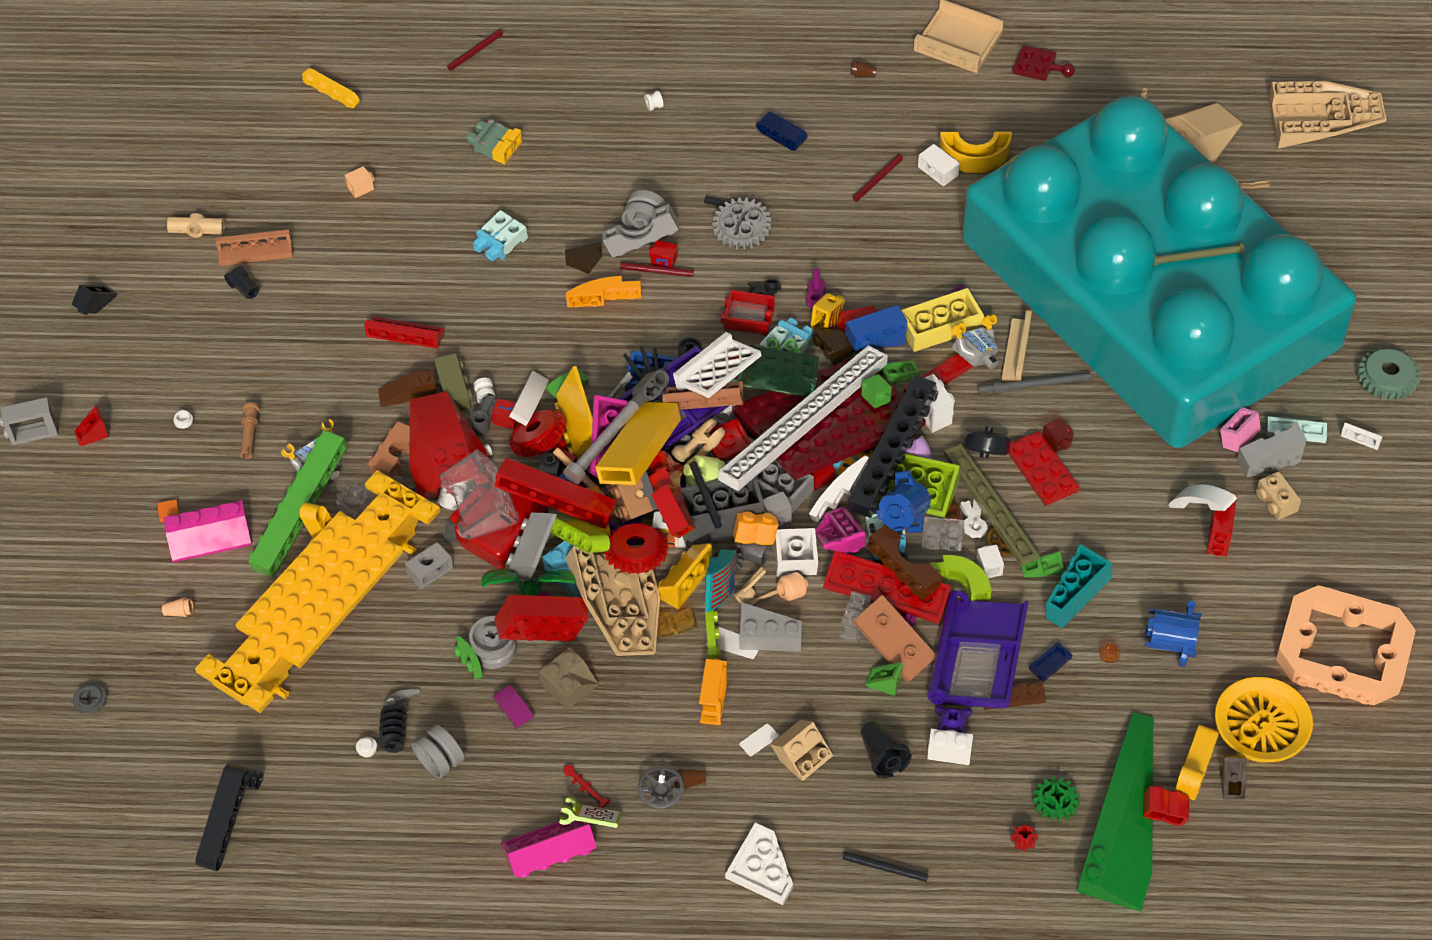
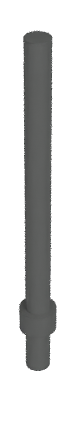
(998, 387)

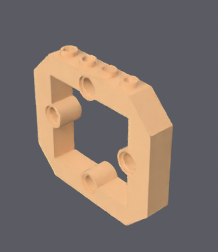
(1366, 612)

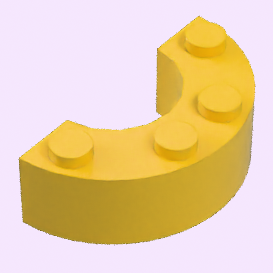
(977, 157)

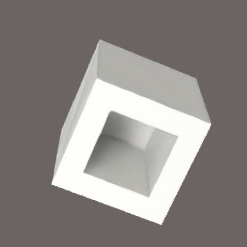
(990, 560)

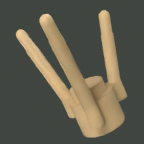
(746, 593)

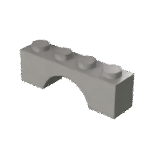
(621, 240)

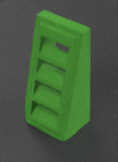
(898, 376)

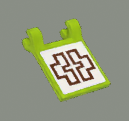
(589, 814)

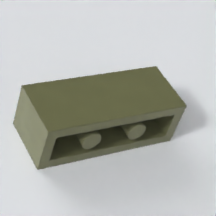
(451, 380)

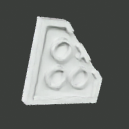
(761, 866)

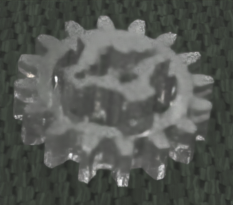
(355, 498)

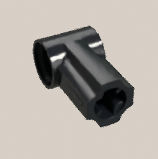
(239, 279)

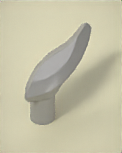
(400, 696)

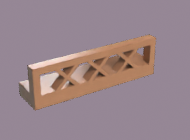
(254, 250)
(728, 395)

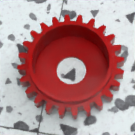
(539, 435)
(640, 558)

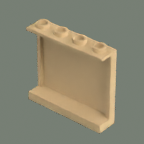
(959, 36)

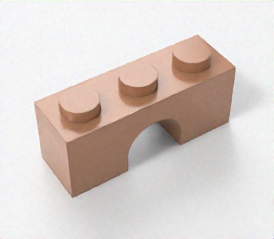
(396, 441)

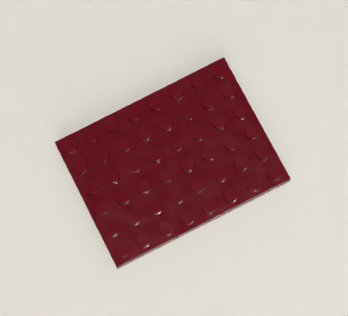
(840, 435)

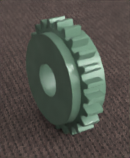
(1388, 385)

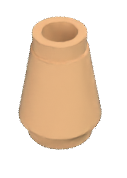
(181, 607)

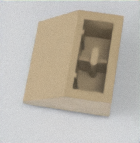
(802, 749)

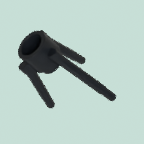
(648, 368)

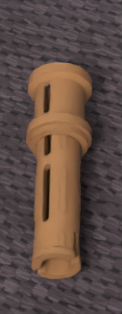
(249, 423)

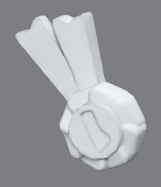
(973, 524)

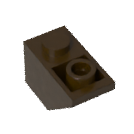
(832, 343)

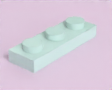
(1312, 430)

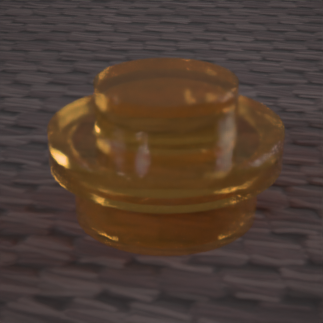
(1109, 653)

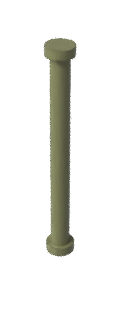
(1239, 248)

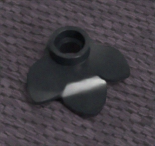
(770, 286)

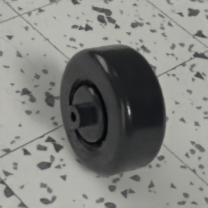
(986, 442)

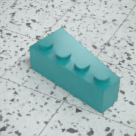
(1078, 585)

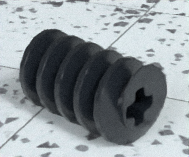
(392, 728)

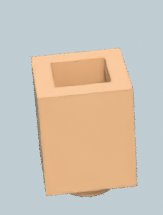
(359, 181)

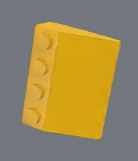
(576, 411)

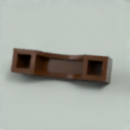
(919, 578)

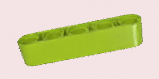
(580, 534)

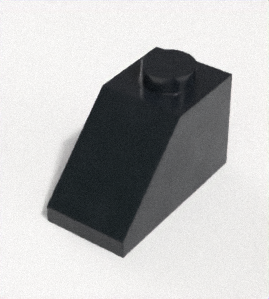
(92, 298)

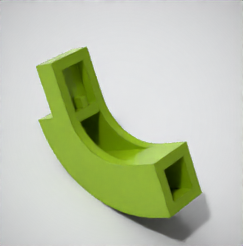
(967, 574)

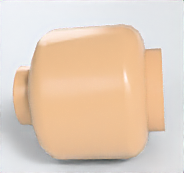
(792, 586)

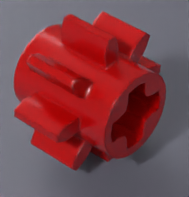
(1028, 841)

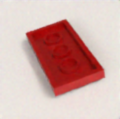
(1042, 468)

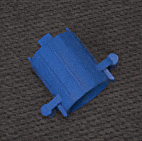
(905, 504)
(1174, 631)

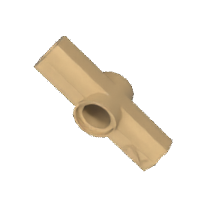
(196, 225)

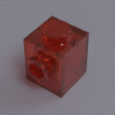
(1058, 435)

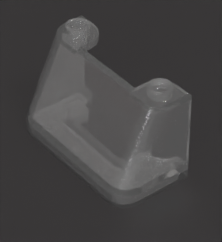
(478, 501)

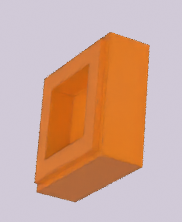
(167, 508)

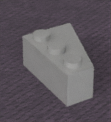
(768, 630)

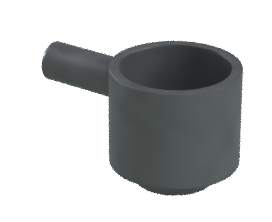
(756, 553)

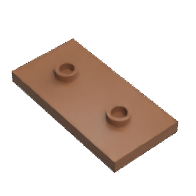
(894, 638)

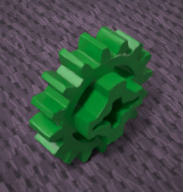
(1063, 793)

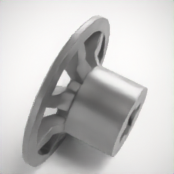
(661, 790)

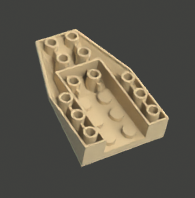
(1321, 110)
(1206, 129)
(619, 602)

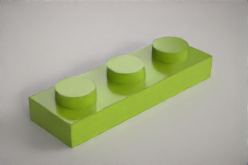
(712, 634)

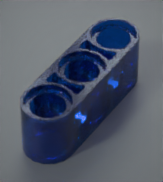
(781, 131)

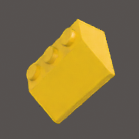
(685, 575)

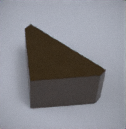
(584, 257)

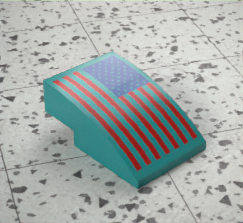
(720, 579)

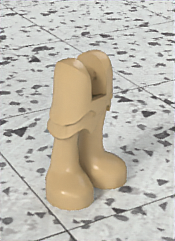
(701, 435)

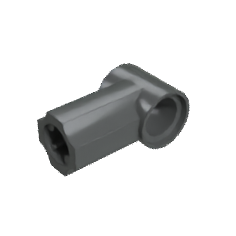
(482, 417)

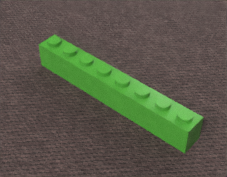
(306, 488)

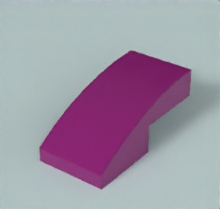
(513, 706)

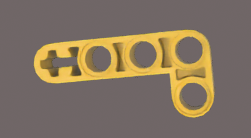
(1197, 761)

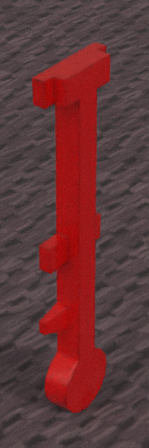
(569, 771)

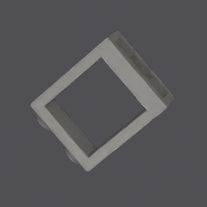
(24, 412)

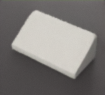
(1361, 436)

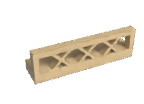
(1016, 349)

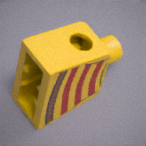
(827, 311)

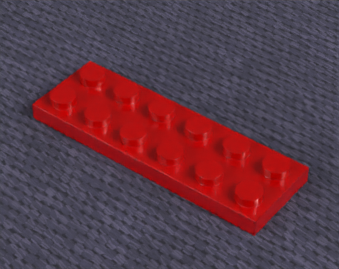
(866, 577)

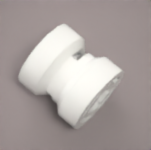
(483, 388)

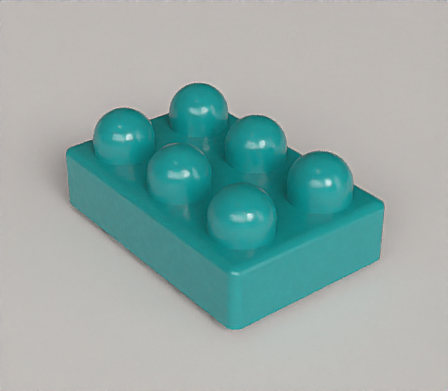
(1177, 340)

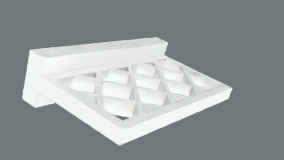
(709, 359)

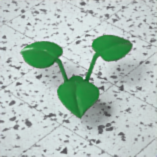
(530, 587)

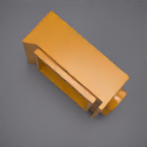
(713, 691)

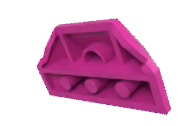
(840, 532)

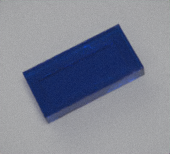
(1050, 662)

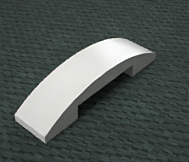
(1215, 497)

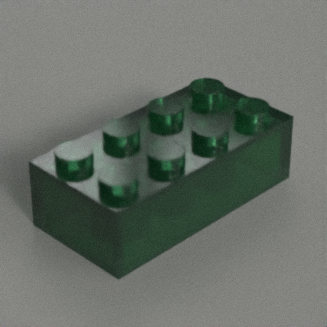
(781, 371)

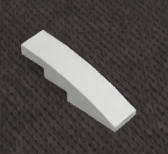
(529, 398)
(843, 484)

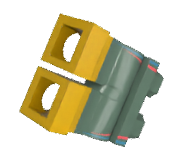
(495, 140)

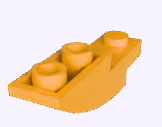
(596, 291)

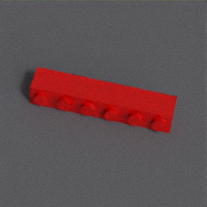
(555, 493)

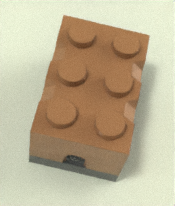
(632, 499)

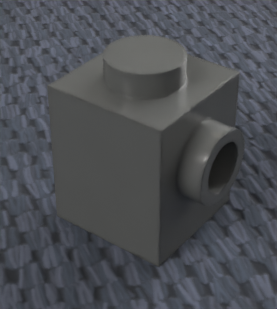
(550, 464)

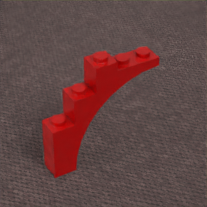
(668, 494)

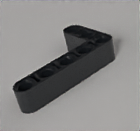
(224, 813)

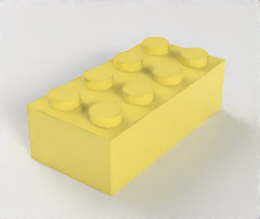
(933, 320)

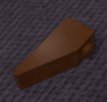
(408, 387)

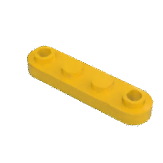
(330, 87)

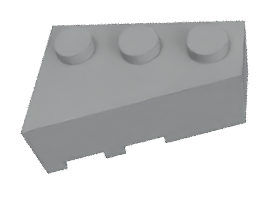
(1273, 453)

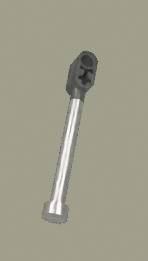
(576, 471)

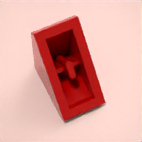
(91, 428)

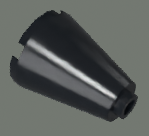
(884, 750)

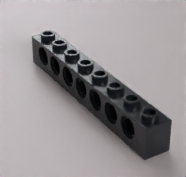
(918, 389)

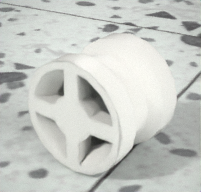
(653, 100)

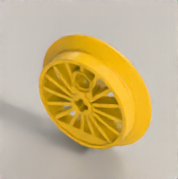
(1273, 729)

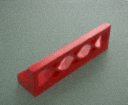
(404, 332)

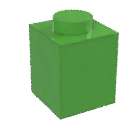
(876, 391)

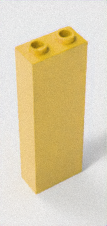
(638, 443)

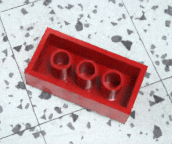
(541, 618)

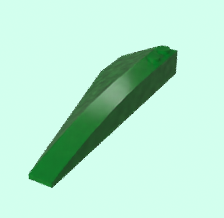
(1122, 845)

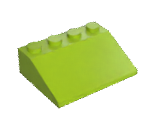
(937, 476)

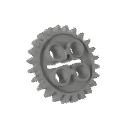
(748, 231)

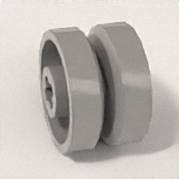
(639, 209)
(489, 649)
(438, 751)

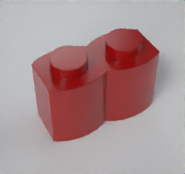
(1166, 805)

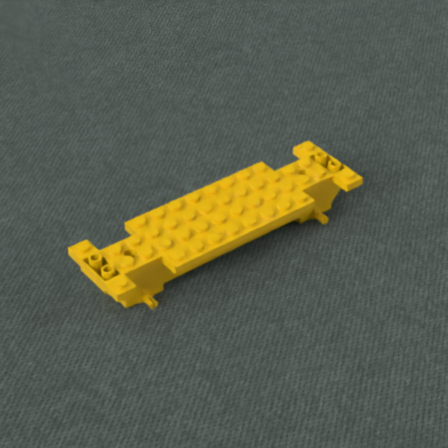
(318, 592)

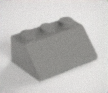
(530, 544)

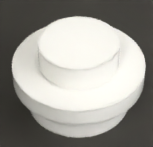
(183, 419)
(366, 747)

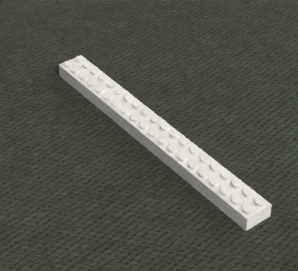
(802, 418)

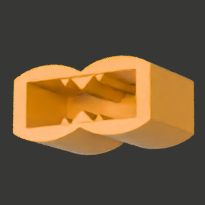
(755, 528)

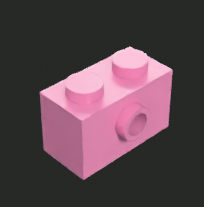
(1240, 429)

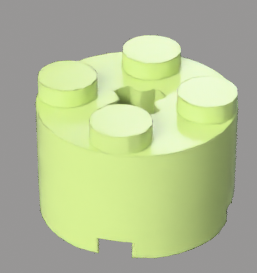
(708, 467)

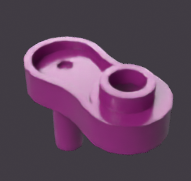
(816, 289)

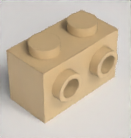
(1278, 496)

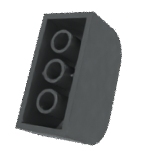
(727, 504)

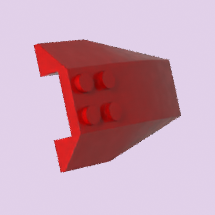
(437, 440)

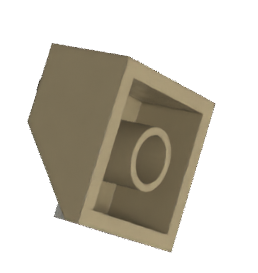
(567, 678)

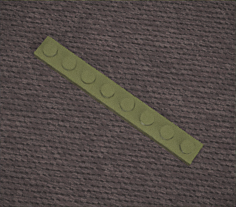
(992, 506)

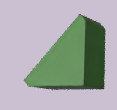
(886, 678)

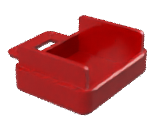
(498, 545)

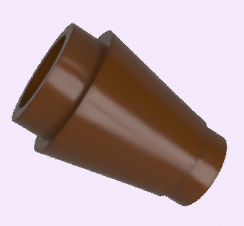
(861, 69)
(691, 777)

